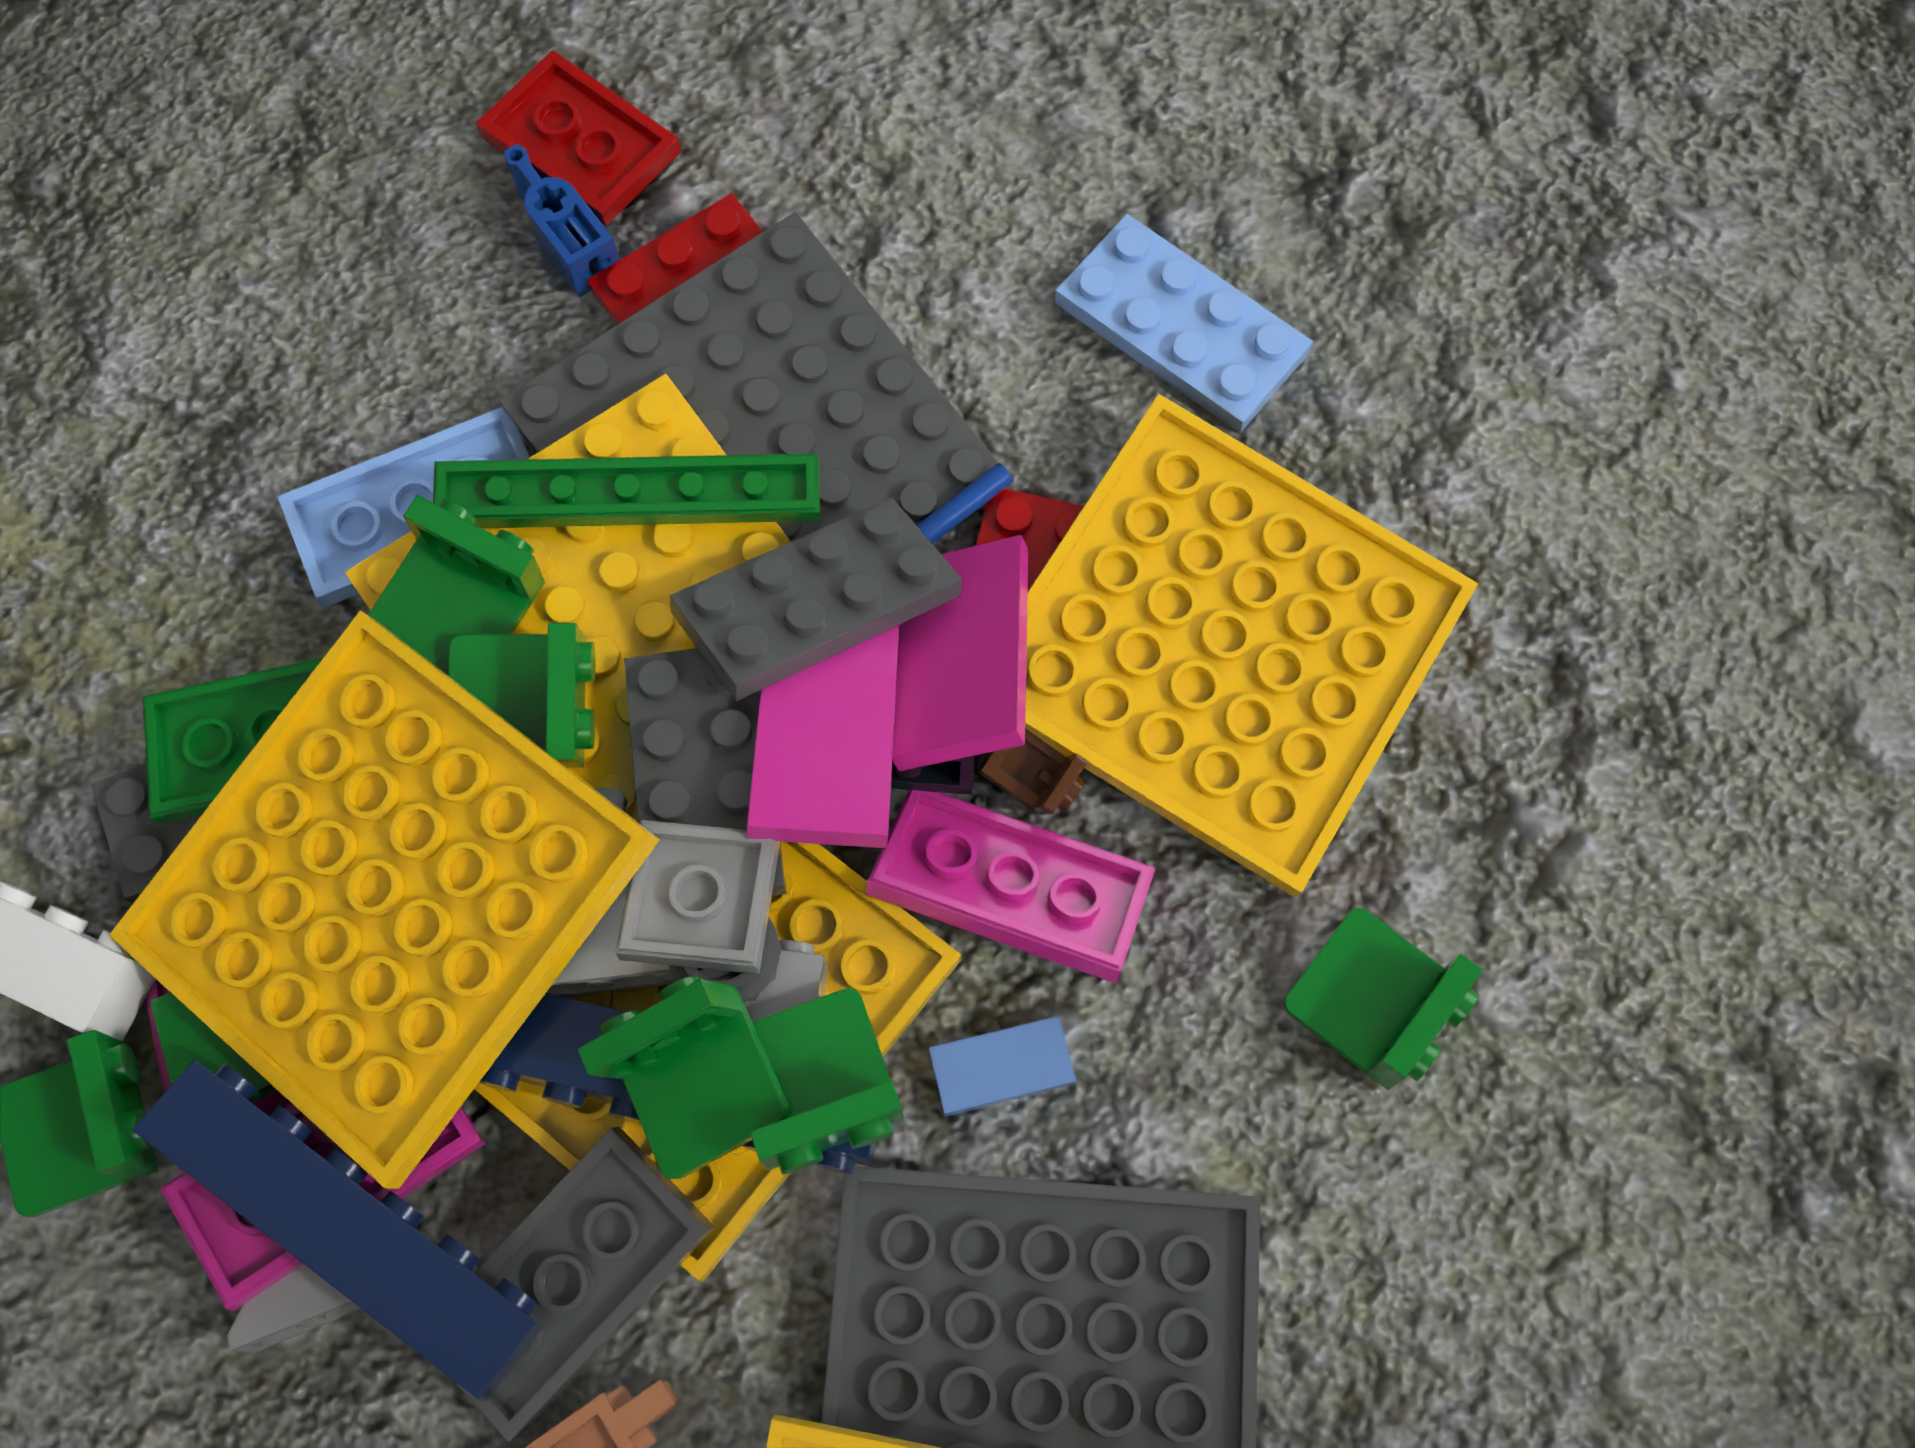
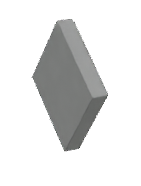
(700, 899)

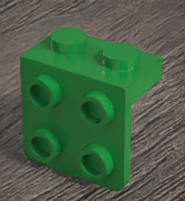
(456, 581)
(533, 684)
(1381, 999)
(691, 1073)
(830, 1078)
(72, 1127)

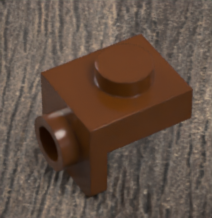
(1035, 774)

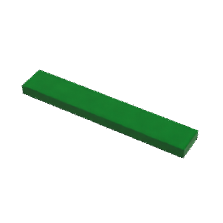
(633, 490)

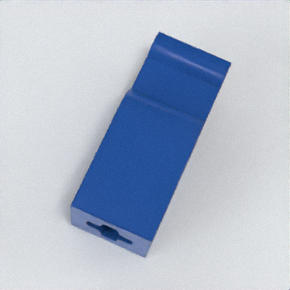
(562, 222)

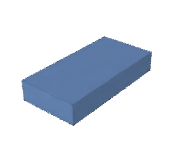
(1002, 1066)

